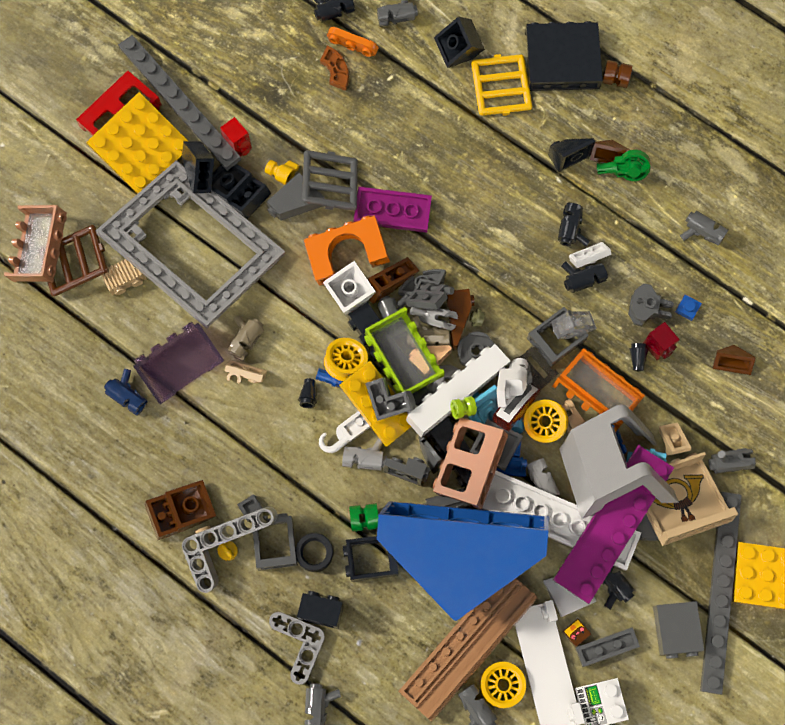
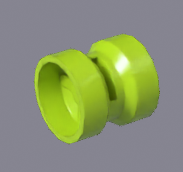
(463, 407)

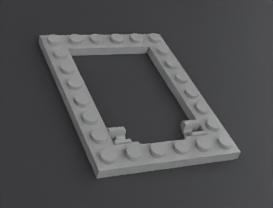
(169, 183)

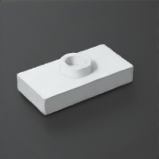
(590, 255)

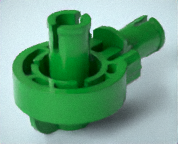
(627, 166)

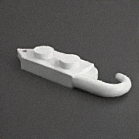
(346, 432)

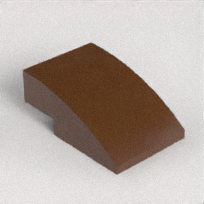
(179, 509)

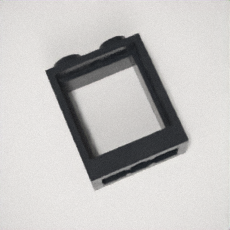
(350, 570)

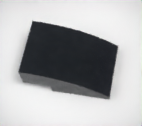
(239, 189)

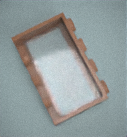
(38, 244)

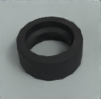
(299, 552)

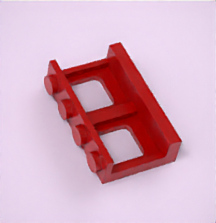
(110, 101)

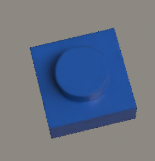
(688, 307)

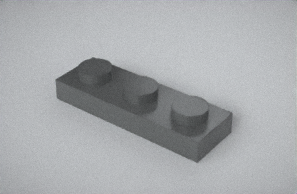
(607, 647)

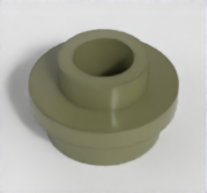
(477, 317)

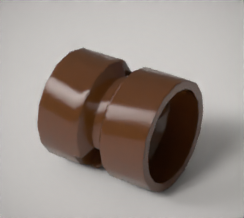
(617, 74)

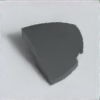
(434, 276)
(429, 454)

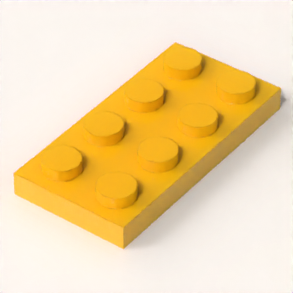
(355, 388)

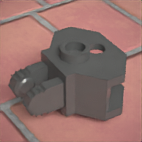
(646, 304)

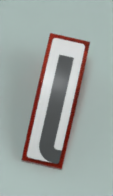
(515, 408)

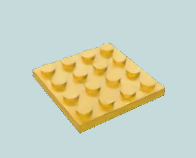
(138, 143)

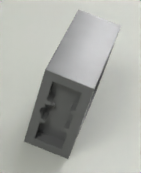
(543, 348)
(279, 562)

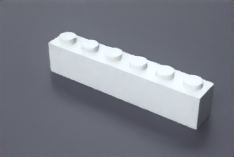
(463, 384)

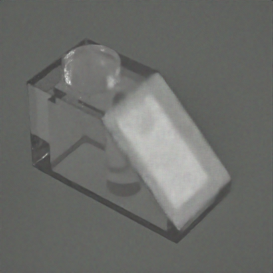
(573, 324)

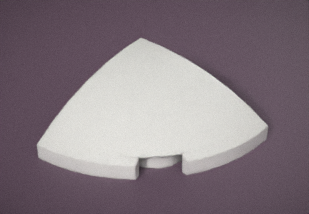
(563, 599)

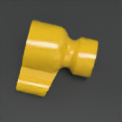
(282, 173)

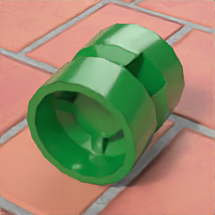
(371, 517)

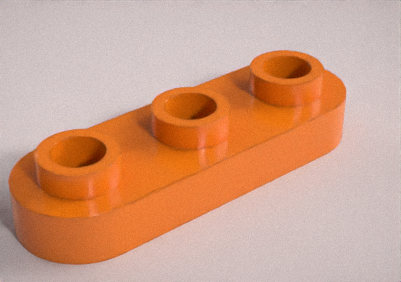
(352, 41)

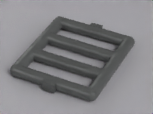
(352, 176)

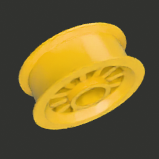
(344, 349)
(531, 430)
(515, 672)

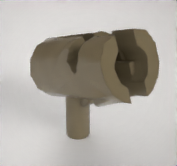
(432, 335)
(247, 337)

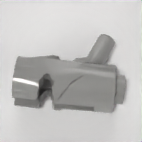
(430, 317)
(367, 458)
(542, 480)

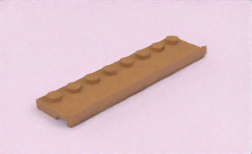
(466, 648)

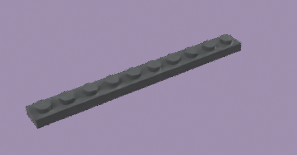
(179, 102)
(720, 601)

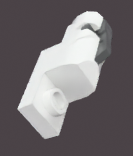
(513, 380)

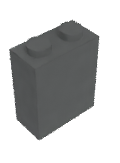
(678, 629)

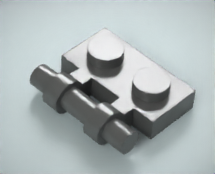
(429, 296)

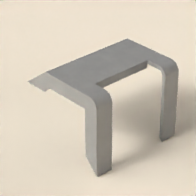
(598, 465)

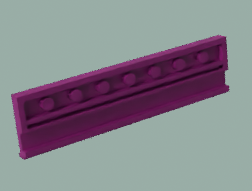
(608, 534)

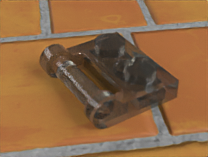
(537, 379)

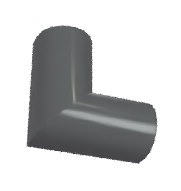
(385, 404)

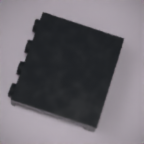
(563, 56)

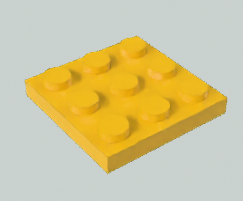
(759, 575)

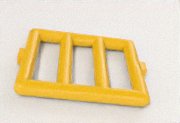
(481, 95)

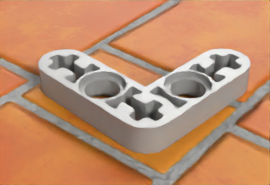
(307, 643)

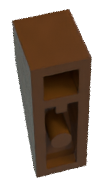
(391, 278)
(461, 303)

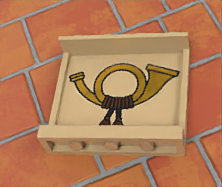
(699, 503)

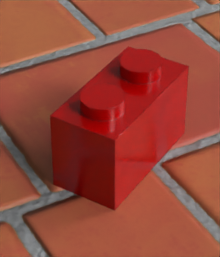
(236, 136)

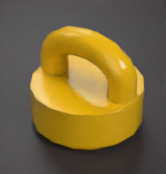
(227, 551)

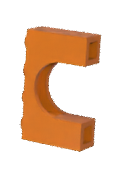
(322, 245)

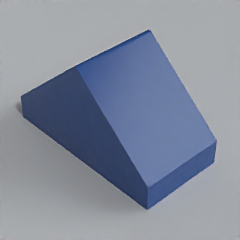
(461, 552)

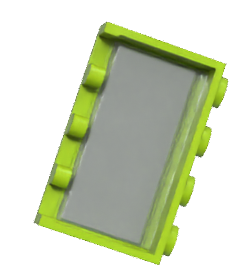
(403, 352)

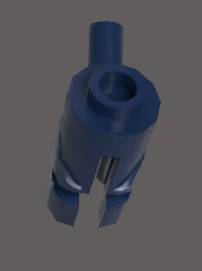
(123, 394)

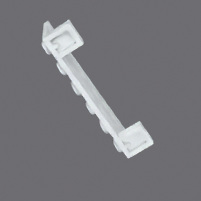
(547, 667)

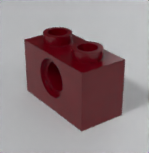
(661, 341)

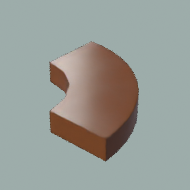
(337, 67)

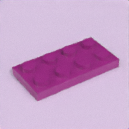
(394, 208)

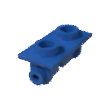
(516, 467)

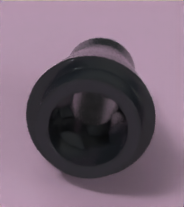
(638, 355)
(308, 394)

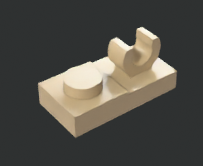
(242, 371)

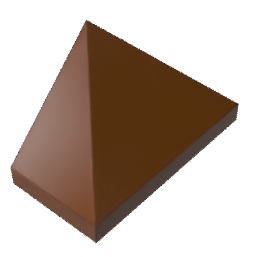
(606, 151)
(734, 360)

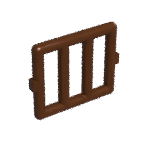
(87, 275)

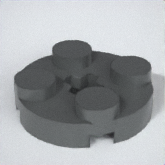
(469, 342)

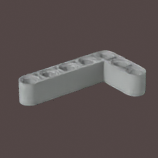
(221, 537)

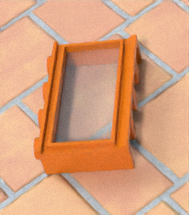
(597, 385)

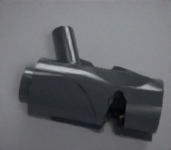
(331, 9)
(569, 227)
(582, 279)
(618, 588)

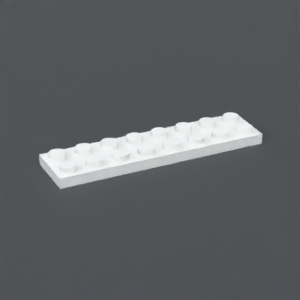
(565, 522)

